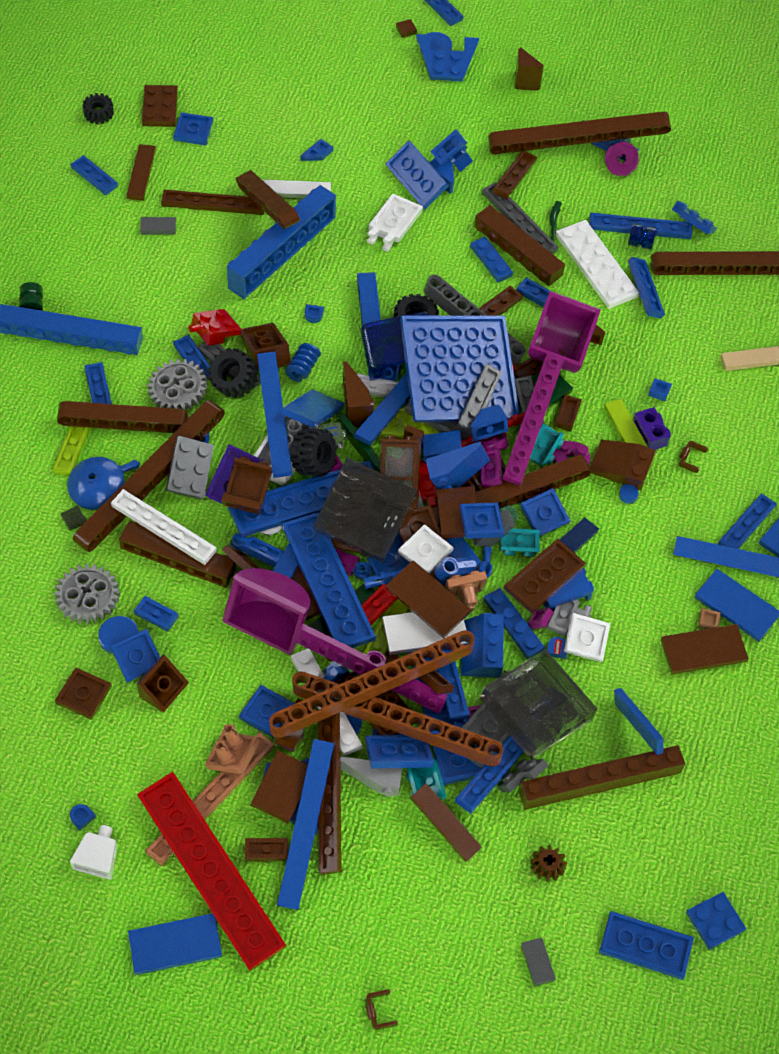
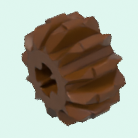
(555, 859)

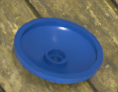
(94, 492)

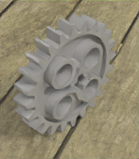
(177, 385)
(87, 593)

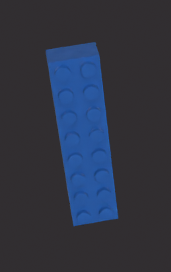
(279, 245)

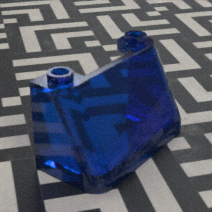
(383, 344)

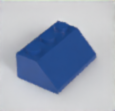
(487, 651)

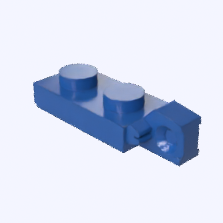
(693, 217)
(257, 549)

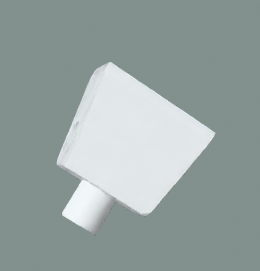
(96, 854)

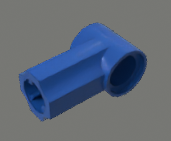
(458, 566)

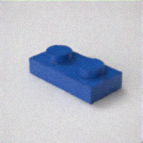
(156, 613)

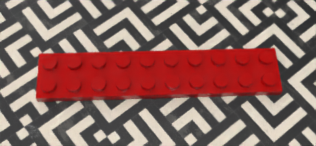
(212, 871)

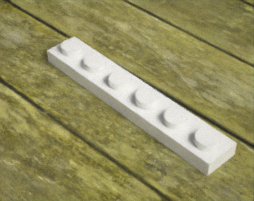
(164, 527)
(349, 741)

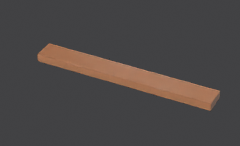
(213, 796)

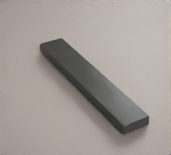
(519, 218)

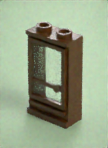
(402, 461)

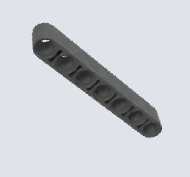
(457, 305)

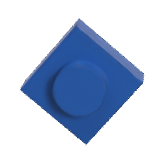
(660, 389)

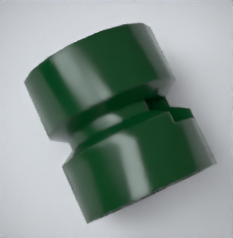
(31, 296)

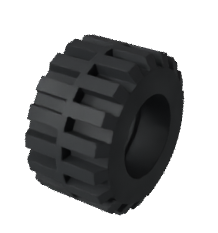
(415, 304)
(221, 366)
(313, 452)

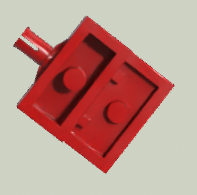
(214, 326)

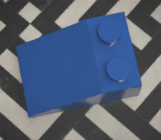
(456, 466)

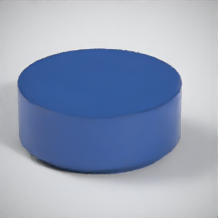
(628, 493)

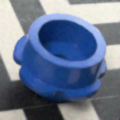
(360, 574)

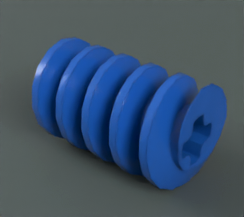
(302, 362)

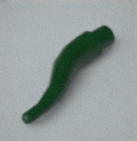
(553, 218)

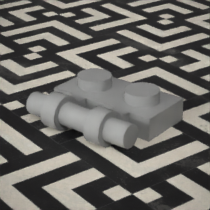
(561, 617)

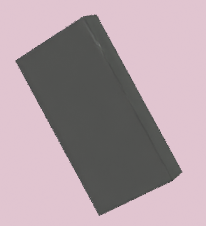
(158, 225)
(538, 962)

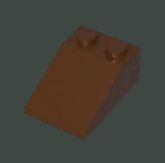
(265, 339)
(357, 398)
(623, 462)

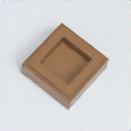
(708, 619)

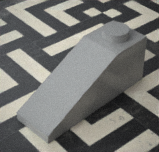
(380, 780)

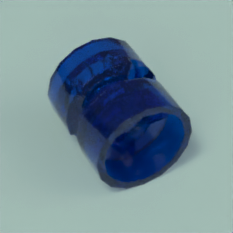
(642, 236)

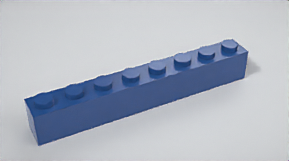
(70, 329)

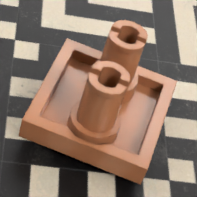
(467, 587)
(232, 751)

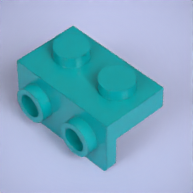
(545, 445)
(521, 541)
(428, 775)

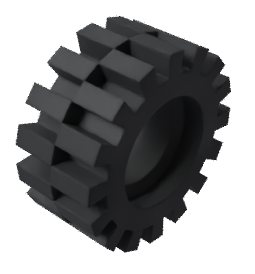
(98, 115)

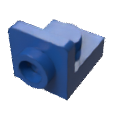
(335, 672)

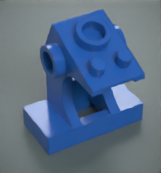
(455, 151)

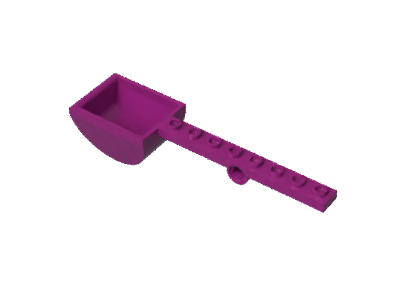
(565, 326)
(275, 612)

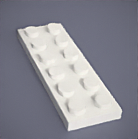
(597, 264)

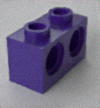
(652, 428)

